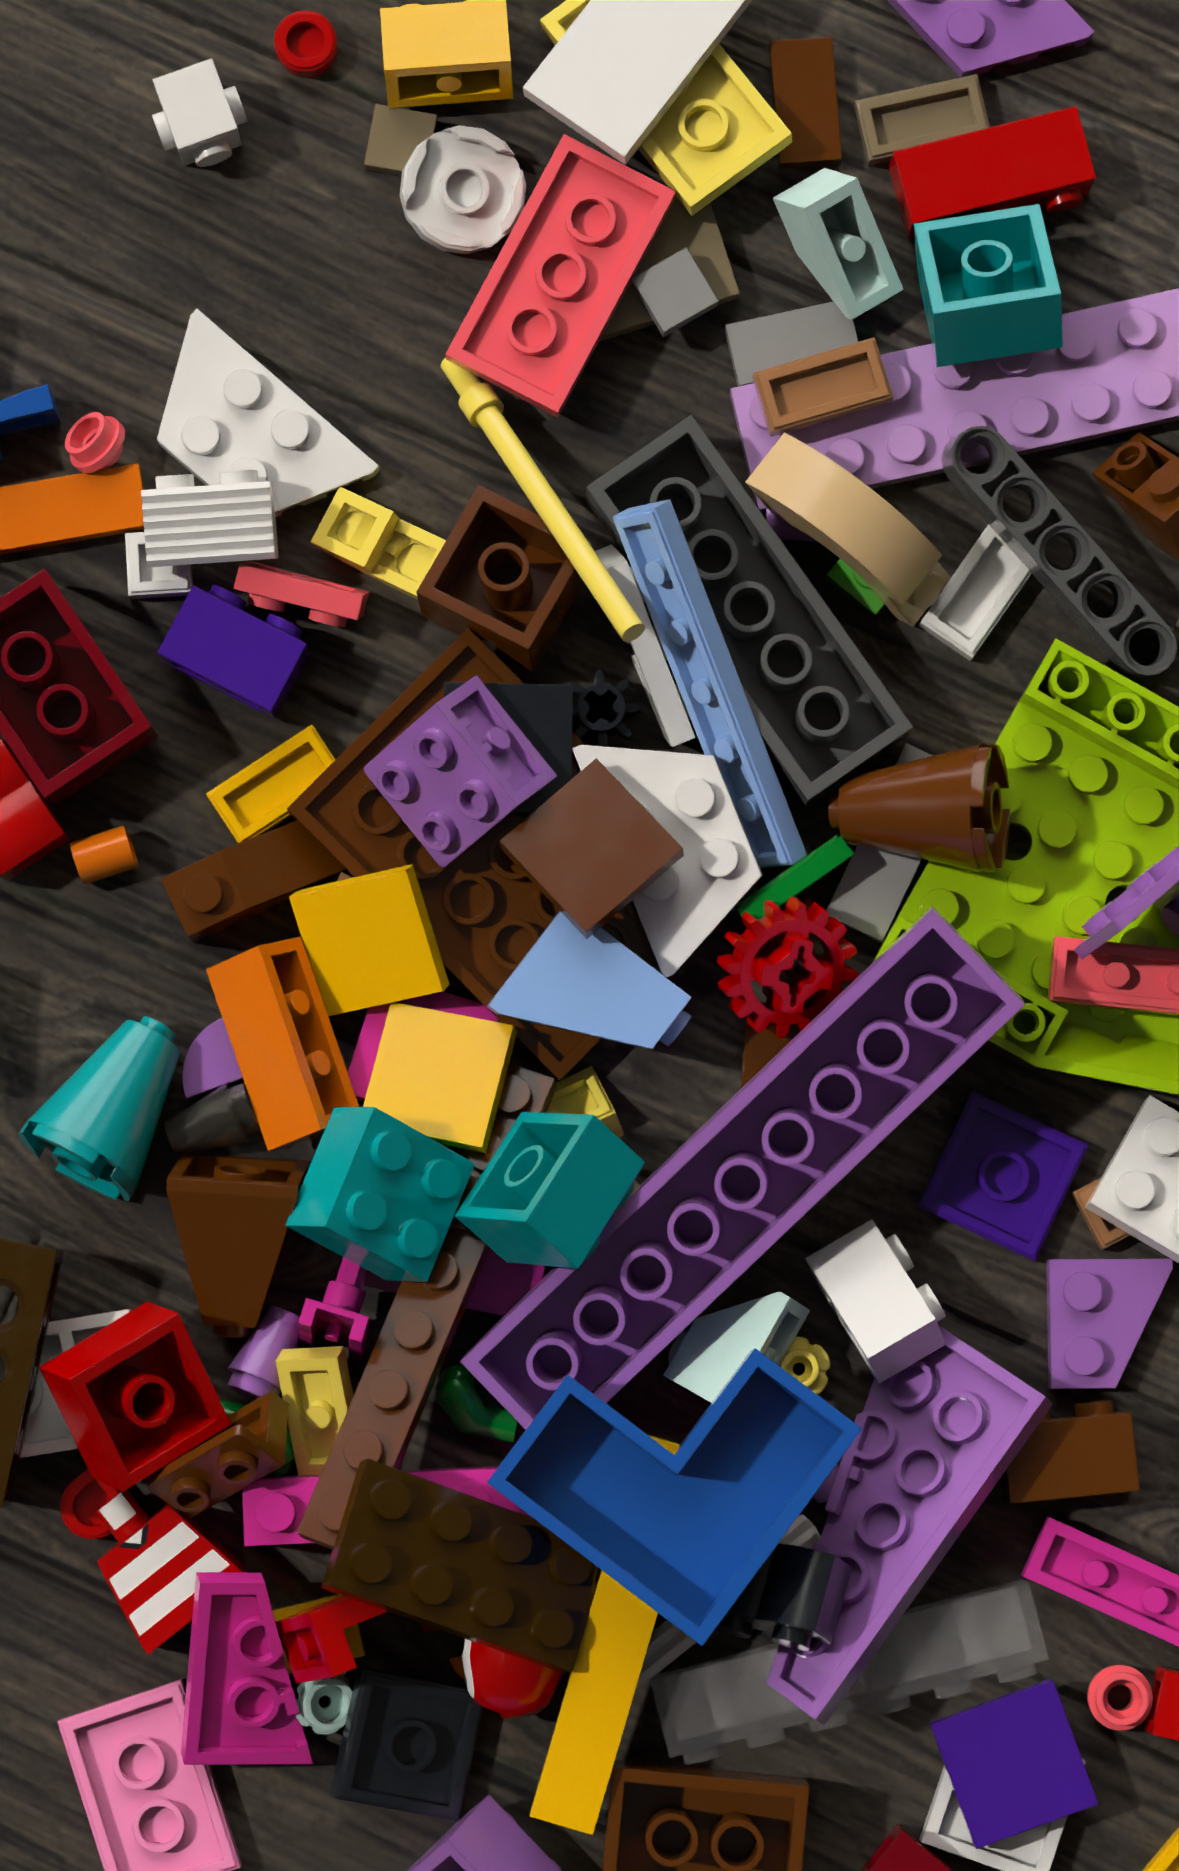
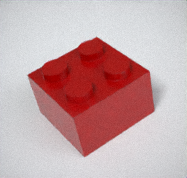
(135, 1395)

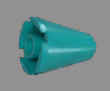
(108, 1110)

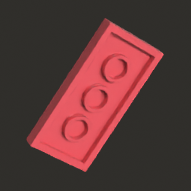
(560, 275)

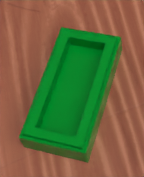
(796, 878)

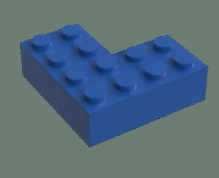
(686, 1523)

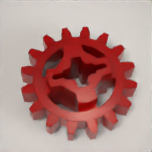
(772, 946)

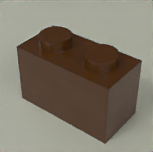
(1075, 1456)

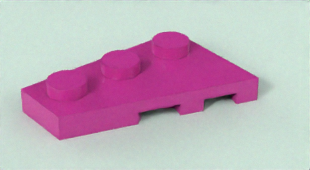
(237, 1678)

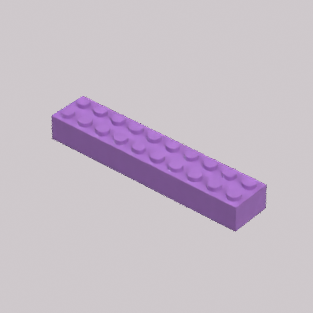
(750, 1171)

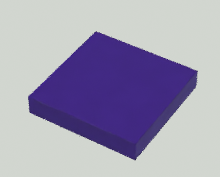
(1002, 1176)
(1013, 1763)

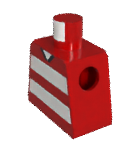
(157, 1566)

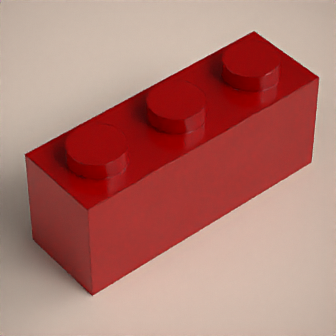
(995, 169)

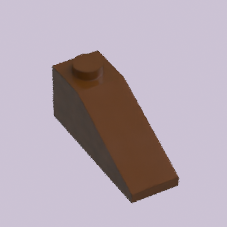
(248, 879)

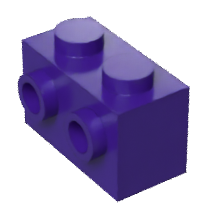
(235, 650)

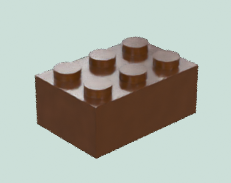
(703, 1819)

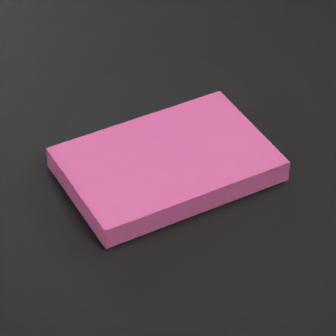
(139, 1793)

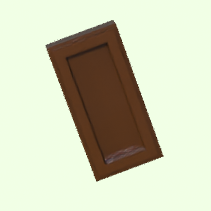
(806, 101)

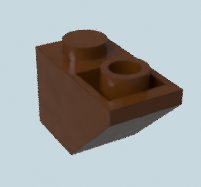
(1146, 486)

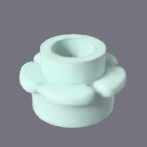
(326, 1719)

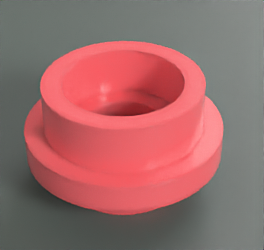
(95, 442)
(1140, 1697)

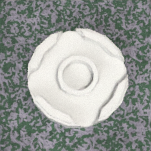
(462, 190)

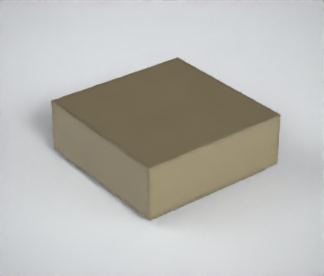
(395, 136)

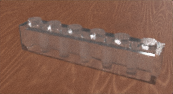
(928, 1649)

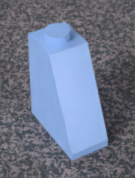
(592, 989)

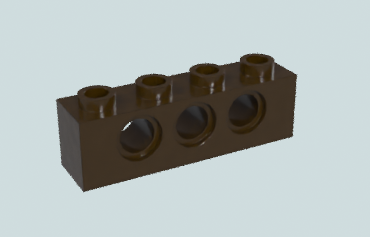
(33, 1276)

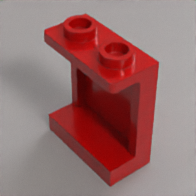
(316, 1637)

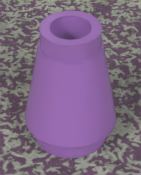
(255, 1365)

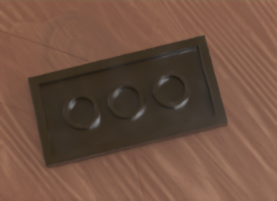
(461, 1566)

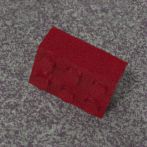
(60, 695)

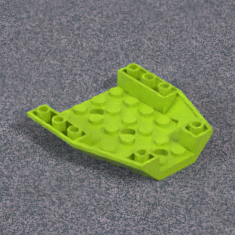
(1100, 805)

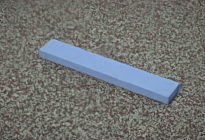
(708, 678)

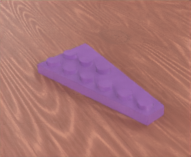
(901, 1499)

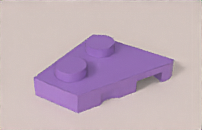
(1098, 1316)

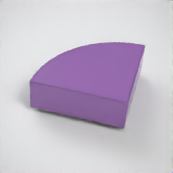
(210, 1061)

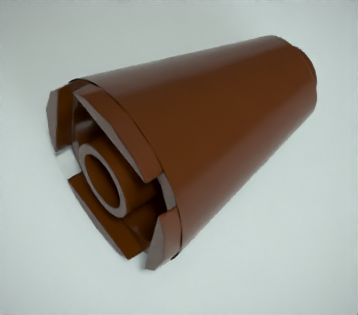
(930, 808)

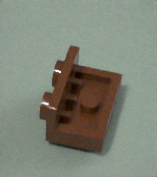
(228, 1459)

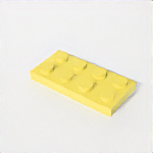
(711, 131)

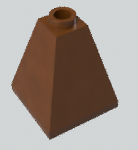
(233, 1231)

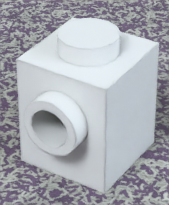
(198, 114)

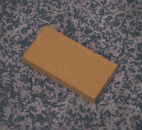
(822, 387)

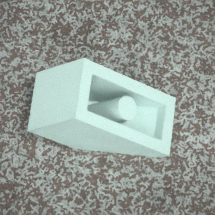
(839, 240)
(719, 1342)

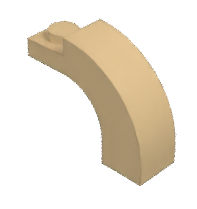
(853, 524)

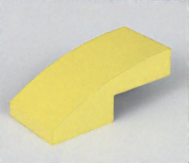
(377, 542)

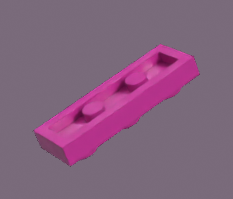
(1106, 1579)

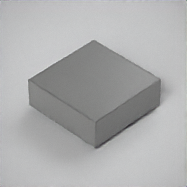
(674, 292)

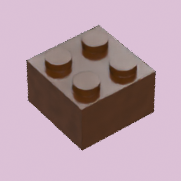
(501, 580)

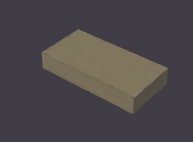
(919, 116)

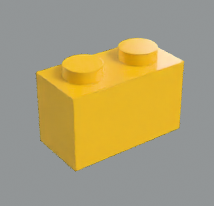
(446, 53)

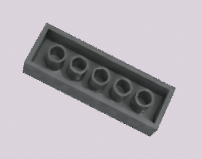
(798, 667)

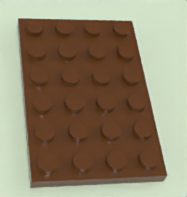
(480, 902)

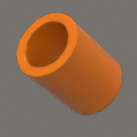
(104, 854)

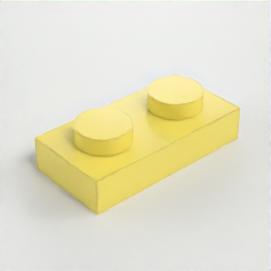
(318, 1397)

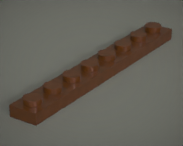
(414, 1337)

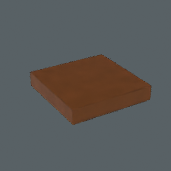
(591, 848)

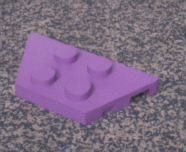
(988, 33)

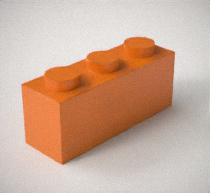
(282, 1040)

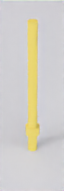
(485, 411)

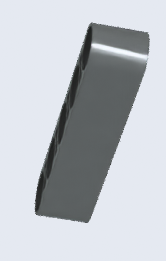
(1088, 562)

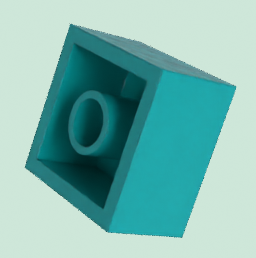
(988, 285)
(550, 1189)
(380, 1194)

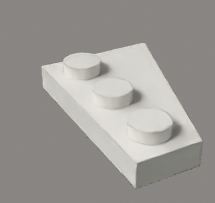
(650, 656)

